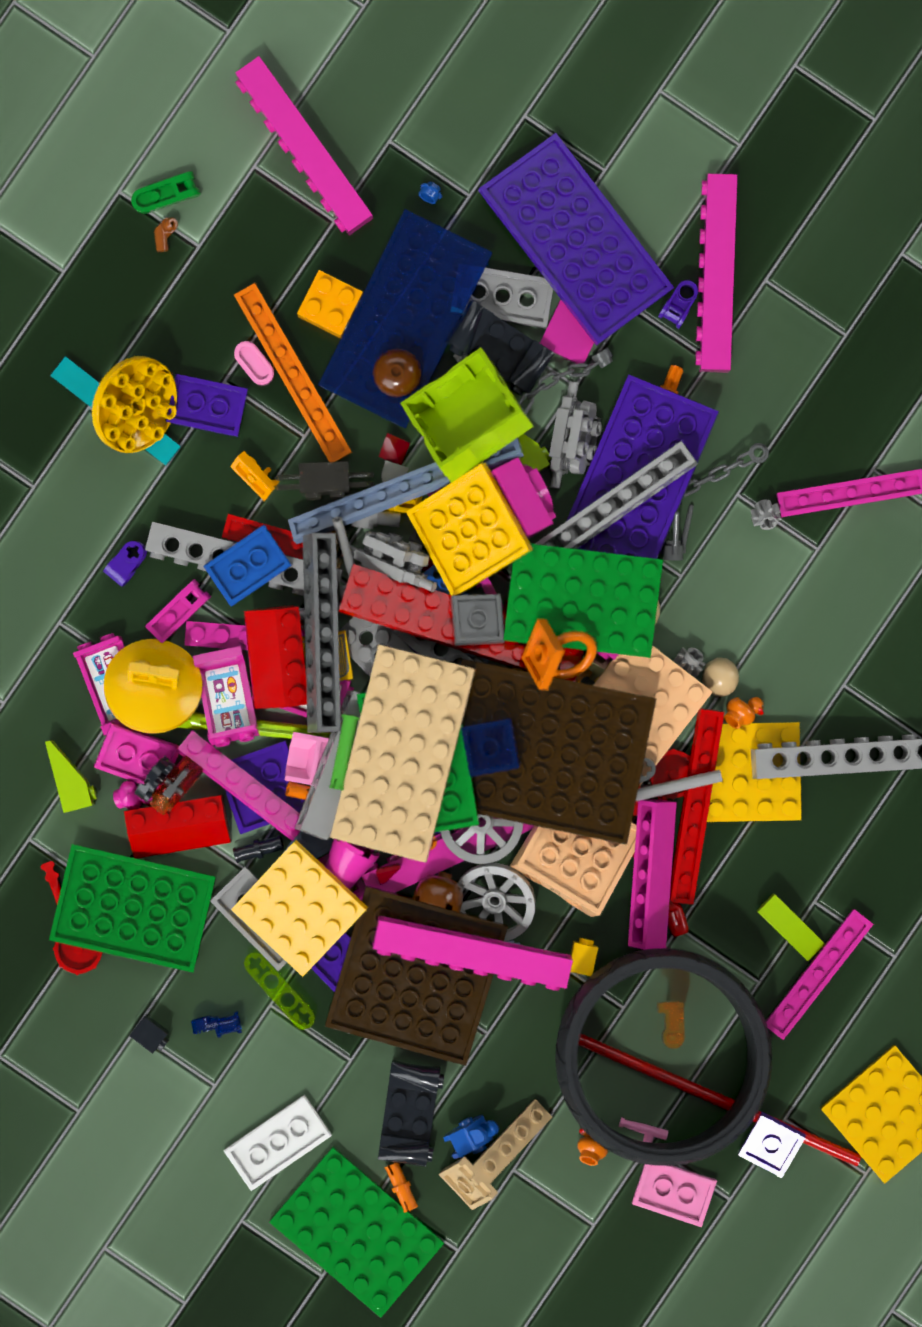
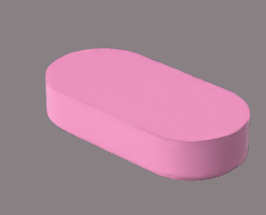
(254, 363)

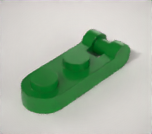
(164, 193)

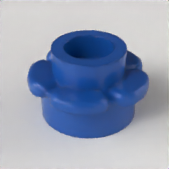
(430, 192)

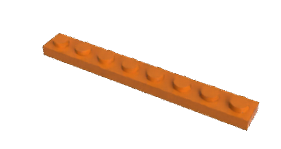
(292, 373)

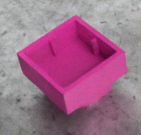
(526, 496)

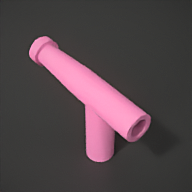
(648, 1131)

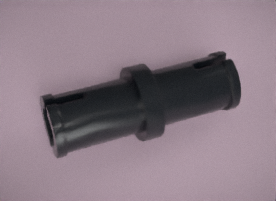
(258, 848)

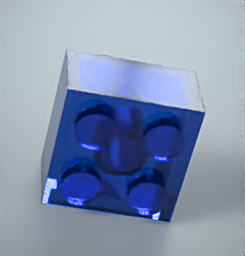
(490, 747)

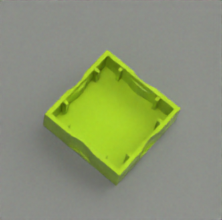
(466, 415)

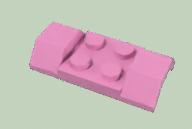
(304, 757)

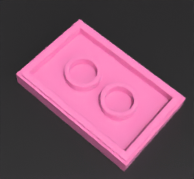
(675, 1193)

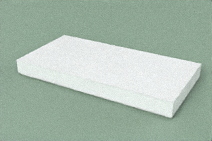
(277, 1142)

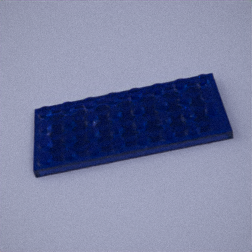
(409, 306)

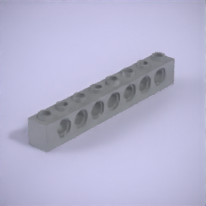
(622, 499)
(161, 534)
(764, 768)

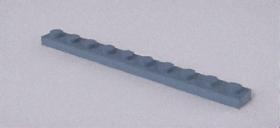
(386, 495)

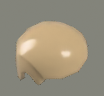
(720, 676)

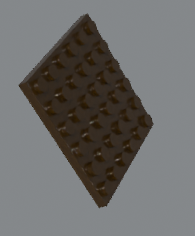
(407, 1000)

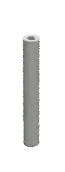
(343, 543)

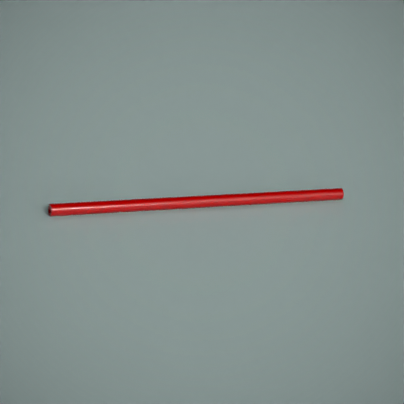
(705, 1093)

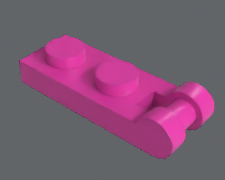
(177, 612)

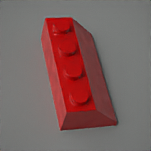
(276, 657)
(186, 827)

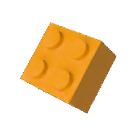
(329, 304)

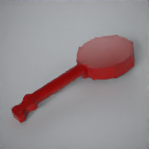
(671, 767)
(69, 957)

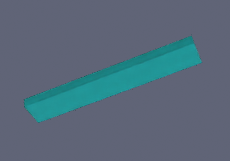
(85, 387)

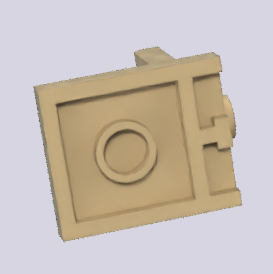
(473, 1180)

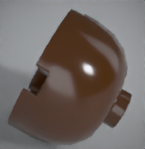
(397, 372)
(440, 891)

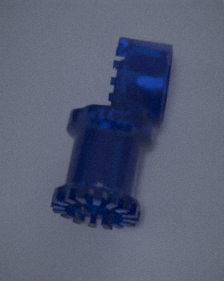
(221, 1025)

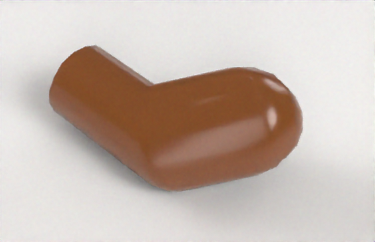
(163, 231)

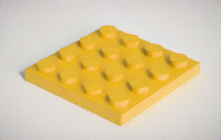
(469, 530)
(754, 799)
(299, 908)
(881, 1113)

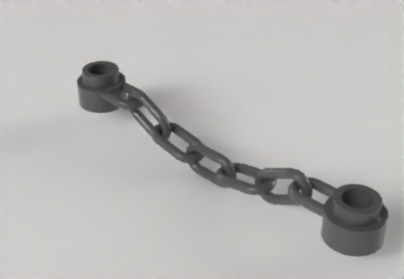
(601, 358)
(754, 459)

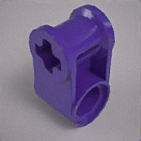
(679, 305)
(124, 566)

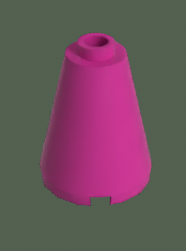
(350, 861)

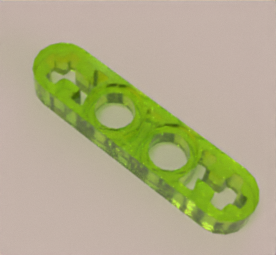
(282, 988)

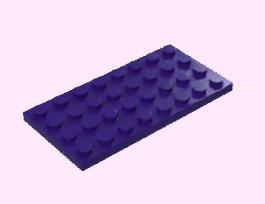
(576, 239)
(640, 430)

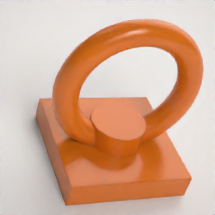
(546, 650)

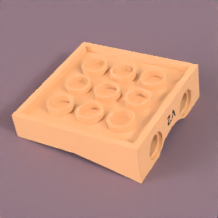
(575, 865)

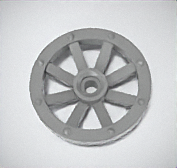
(480, 858)
(497, 906)

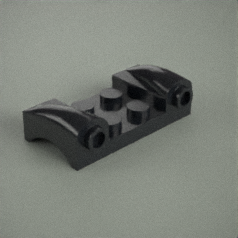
(512, 352)
(409, 1113)

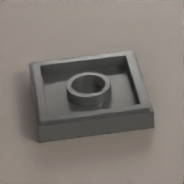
(477, 619)

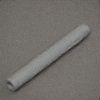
(679, 785)

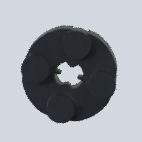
(154, 778)

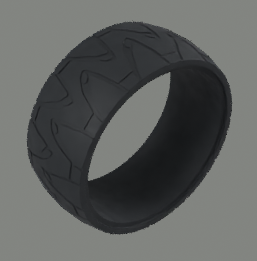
(754, 1084)

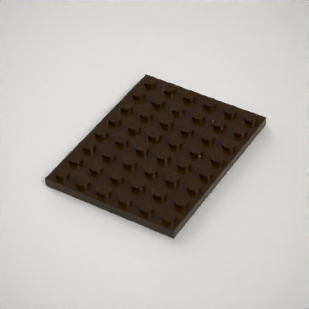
(575, 749)

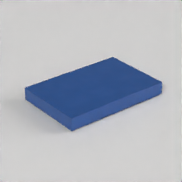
(247, 565)

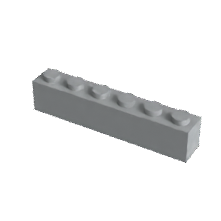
(321, 801)

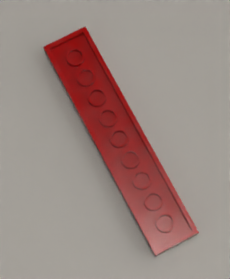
(425, 615)

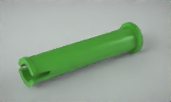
(343, 751)

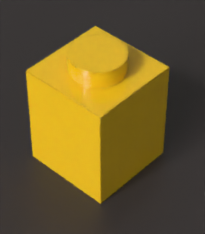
(583, 956)

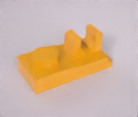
(252, 474)

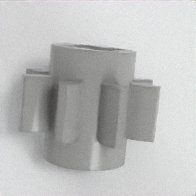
(765, 514)
(690, 660)

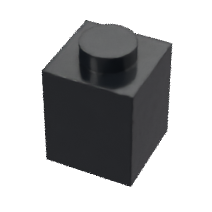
(150, 1034)

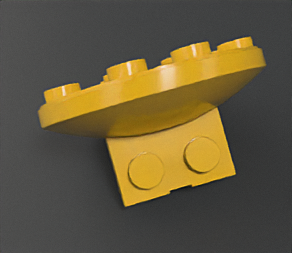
(134, 404)
(152, 686)

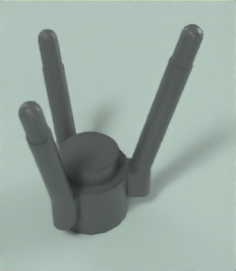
(676, 548)

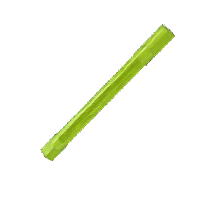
(266, 728)

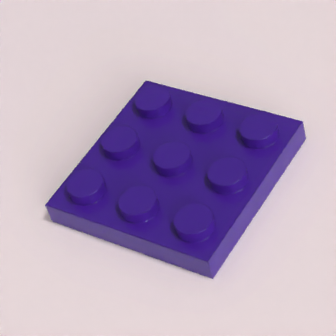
(269, 769)

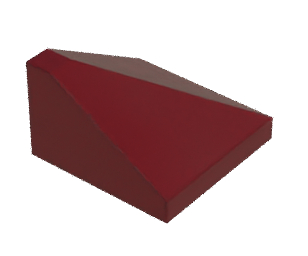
(394, 449)
(386, 872)

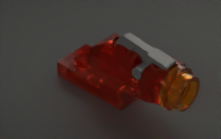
(176, 785)

